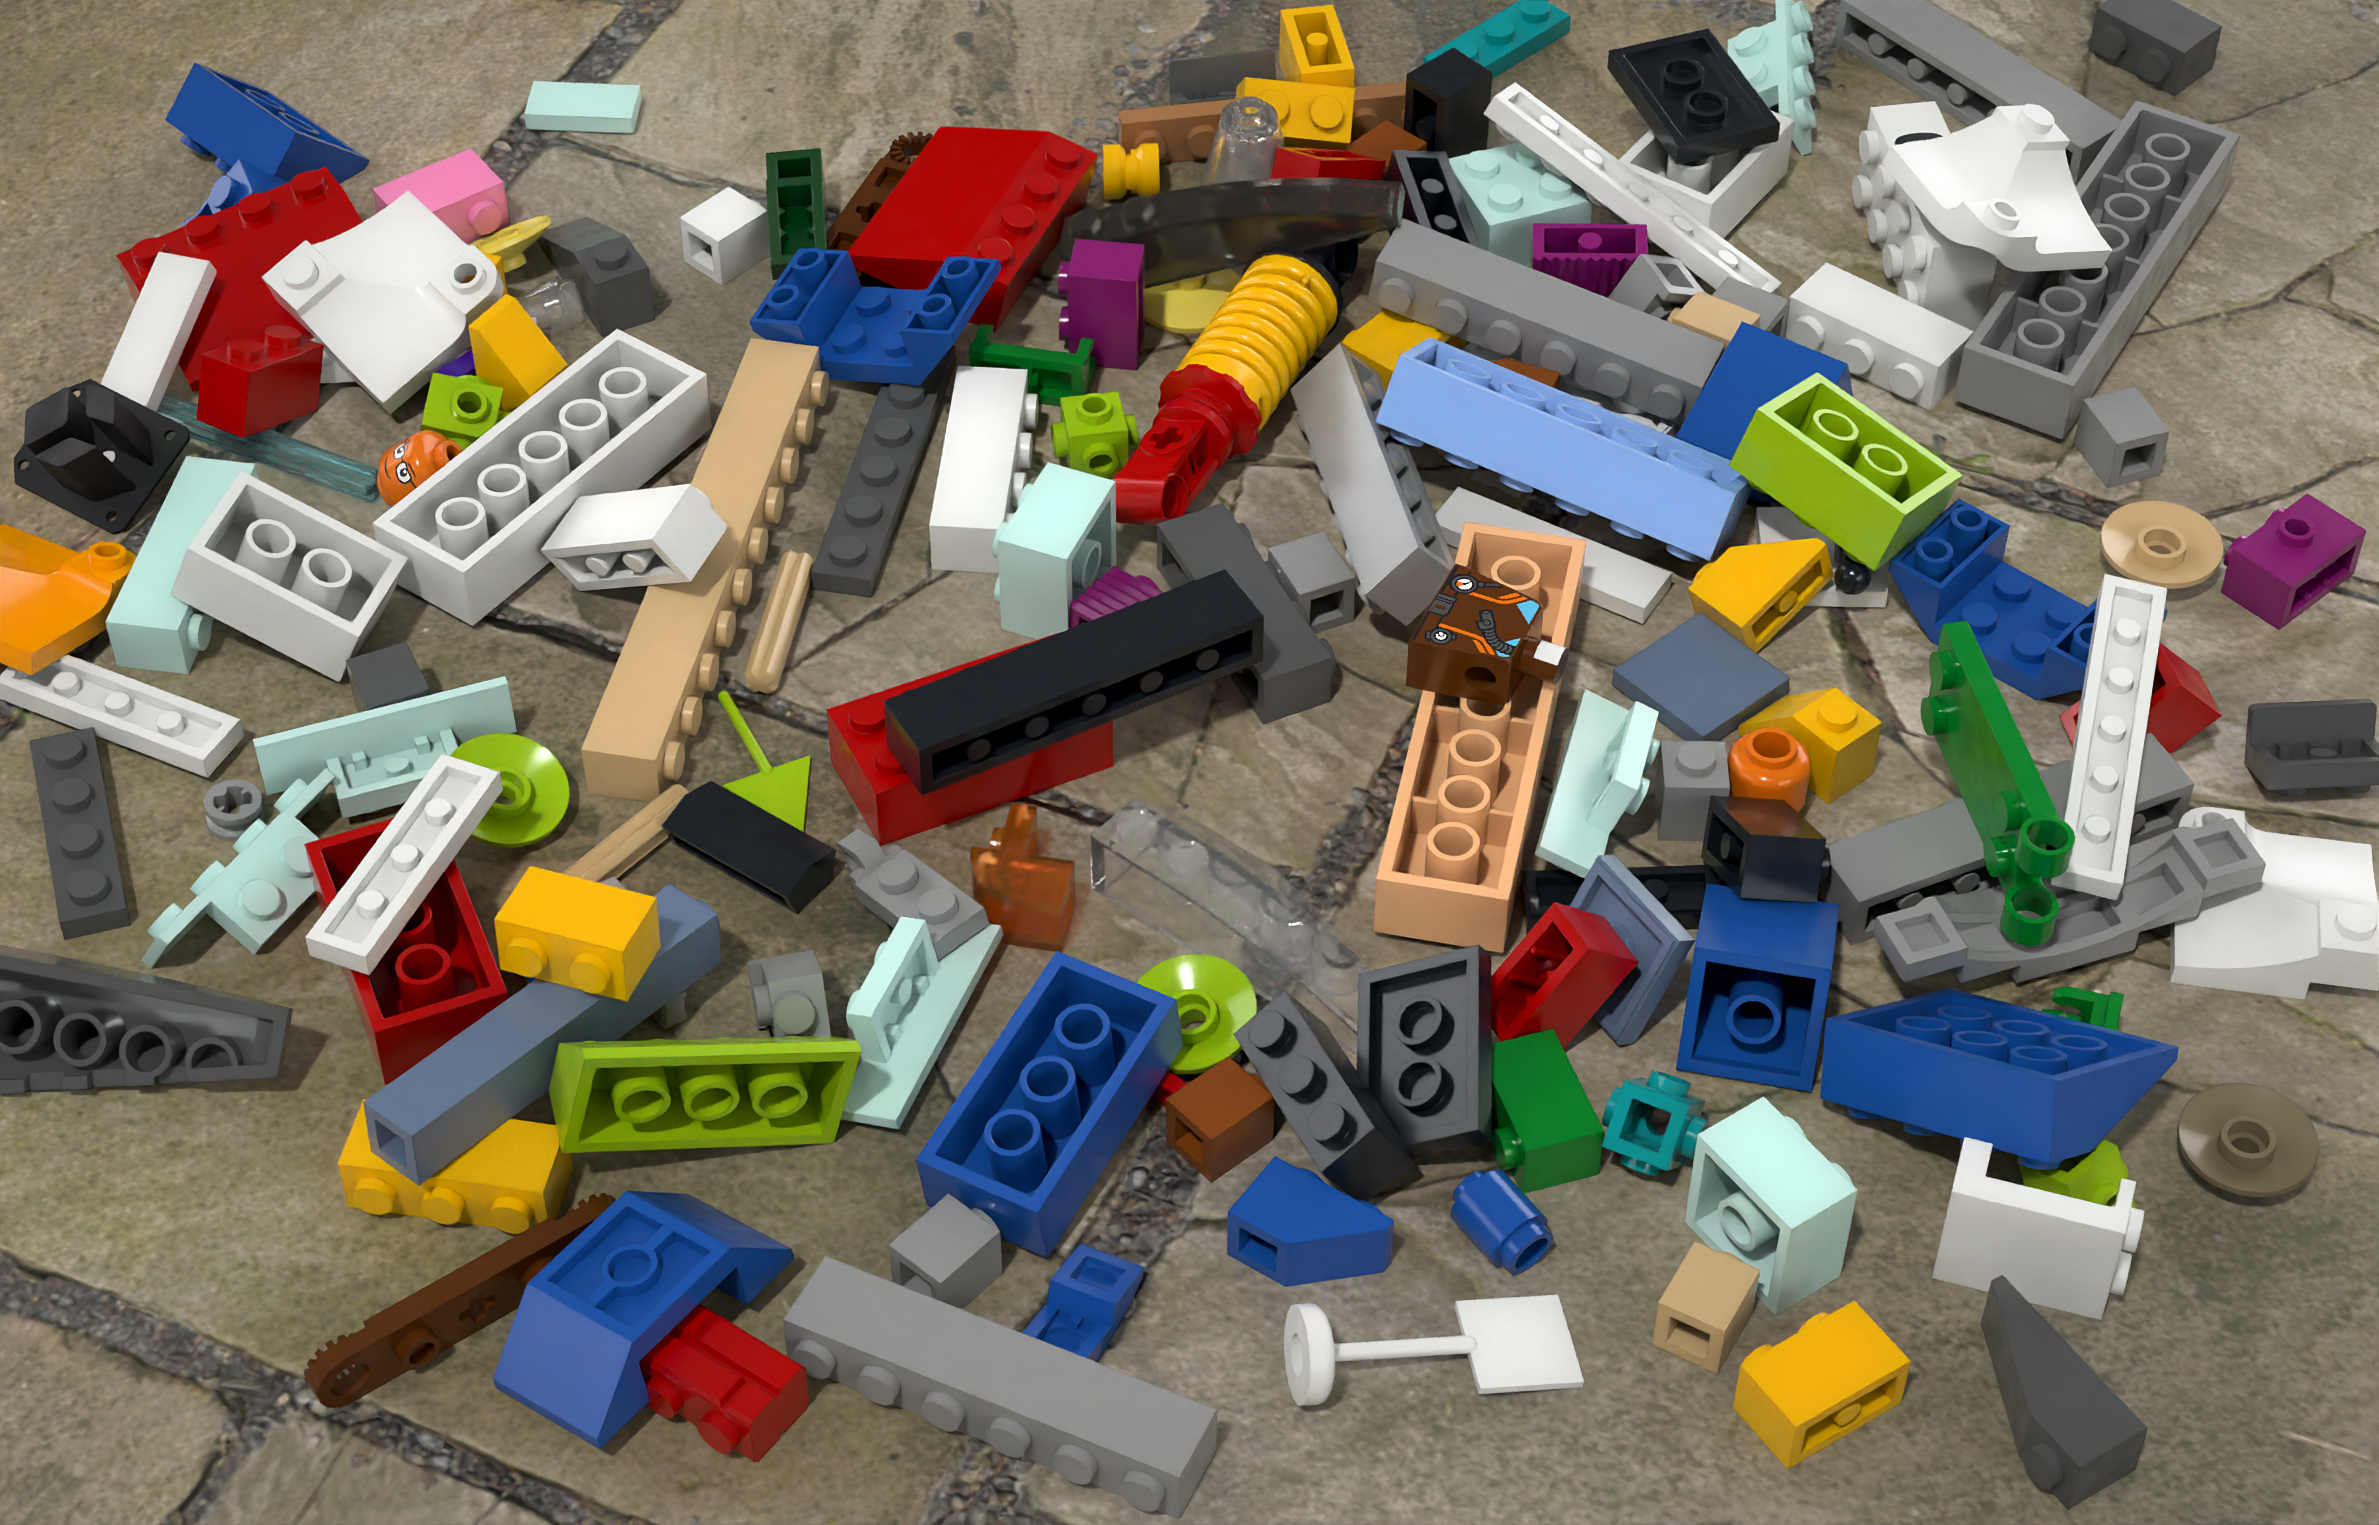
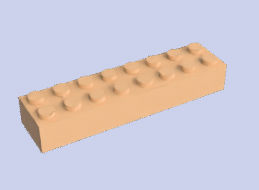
(1477, 768)

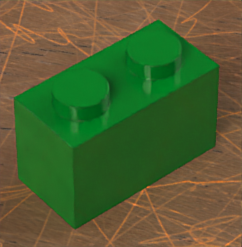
(1541, 1114)

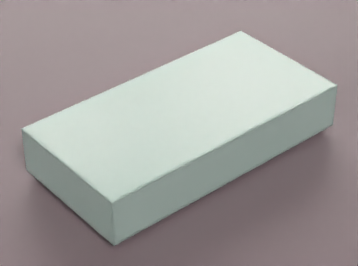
(583, 107)

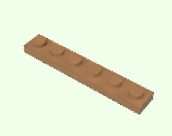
(1188, 130)

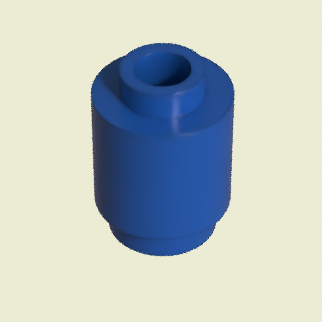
(1501, 1220)

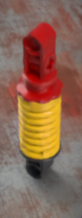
(1234, 377)

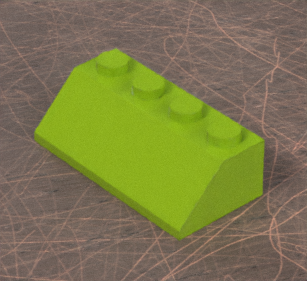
(700, 1092)

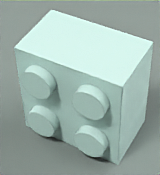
(1511, 190)
(1053, 549)
(1771, 1202)

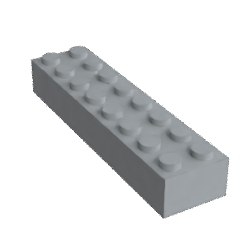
(2062, 329)

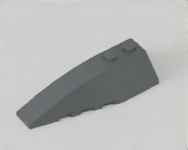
(112, 1026)

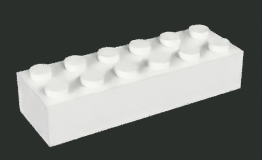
(590, 431)

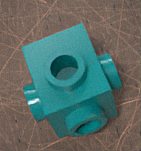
(1631, 1127)

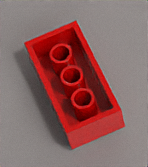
(893, 803)
(434, 973)

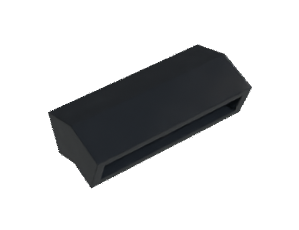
(751, 845)

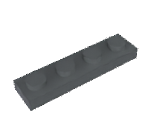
(79, 834)

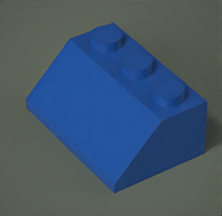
(254, 125)

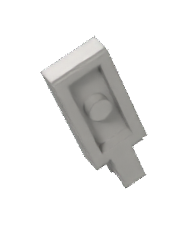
(900, 884)

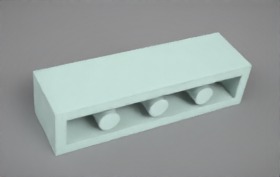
(146, 622)

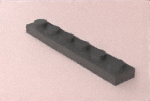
(879, 483)

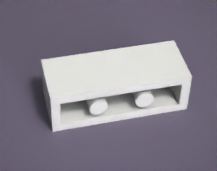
(1878, 335)
(635, 538)

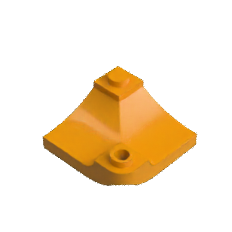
(54, 596)

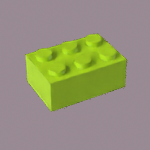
(1844, 470)

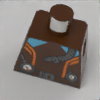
(1481, 641)

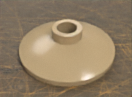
(2161, 544)

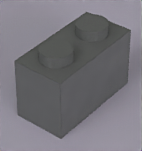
(2156, 41)

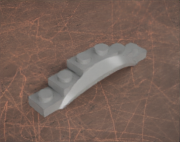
(2160, 886)

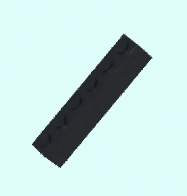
(1073, 681)

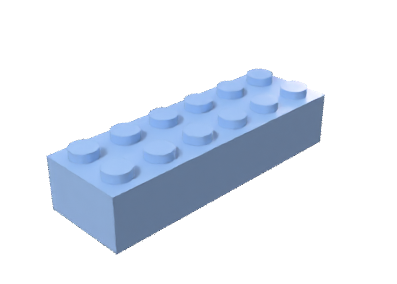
(1564, 449)

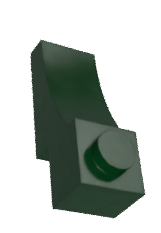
(795, 205)

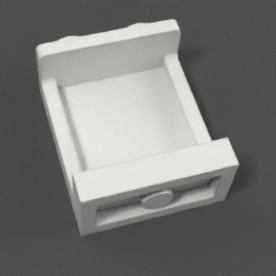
(2042, 1242)

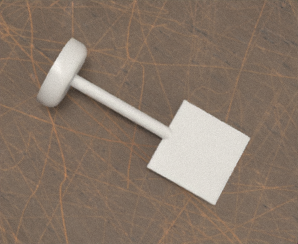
(1508, 1341)

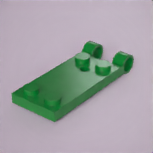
(1997, 783)

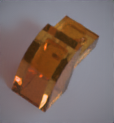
(1024, 891)

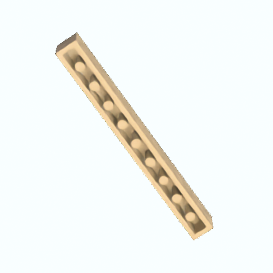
(682, 626)

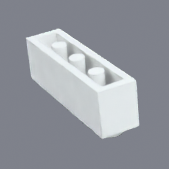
(981, 466)

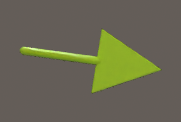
(776, 789)

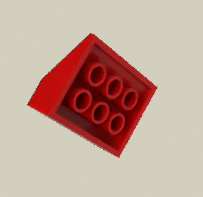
(977, 198)
(243, 247)

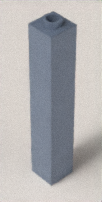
(511, 1052)

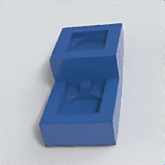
(1086, 1302)

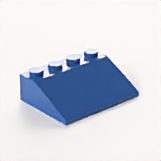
(1989, 1073)

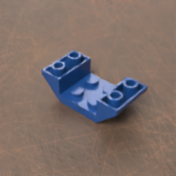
(872, 330)
(2024, 627)
(616, 1298)

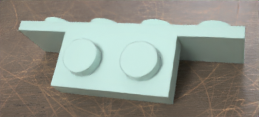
(1777, 66)
(384, 750)
(1597, 780)
(259, 886)
(907, 1016)

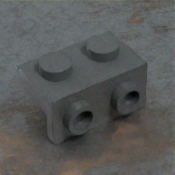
(1216, 75)
(2313, 745)

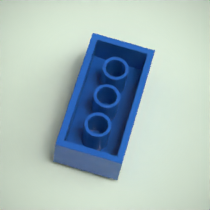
(1052, 1101)

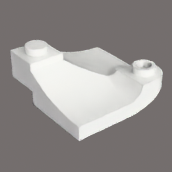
(2003, 191)
(389, 297)
(2298, 926)

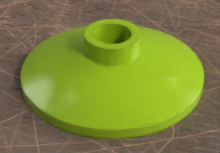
(529, 779)
(1207, 992)

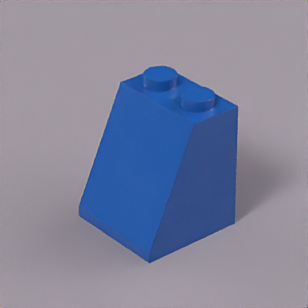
(1748, 375)
(1758, 989)

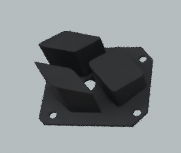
(67, 459)

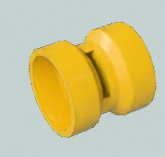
(1130, 171)

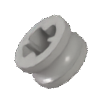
(230, 794)

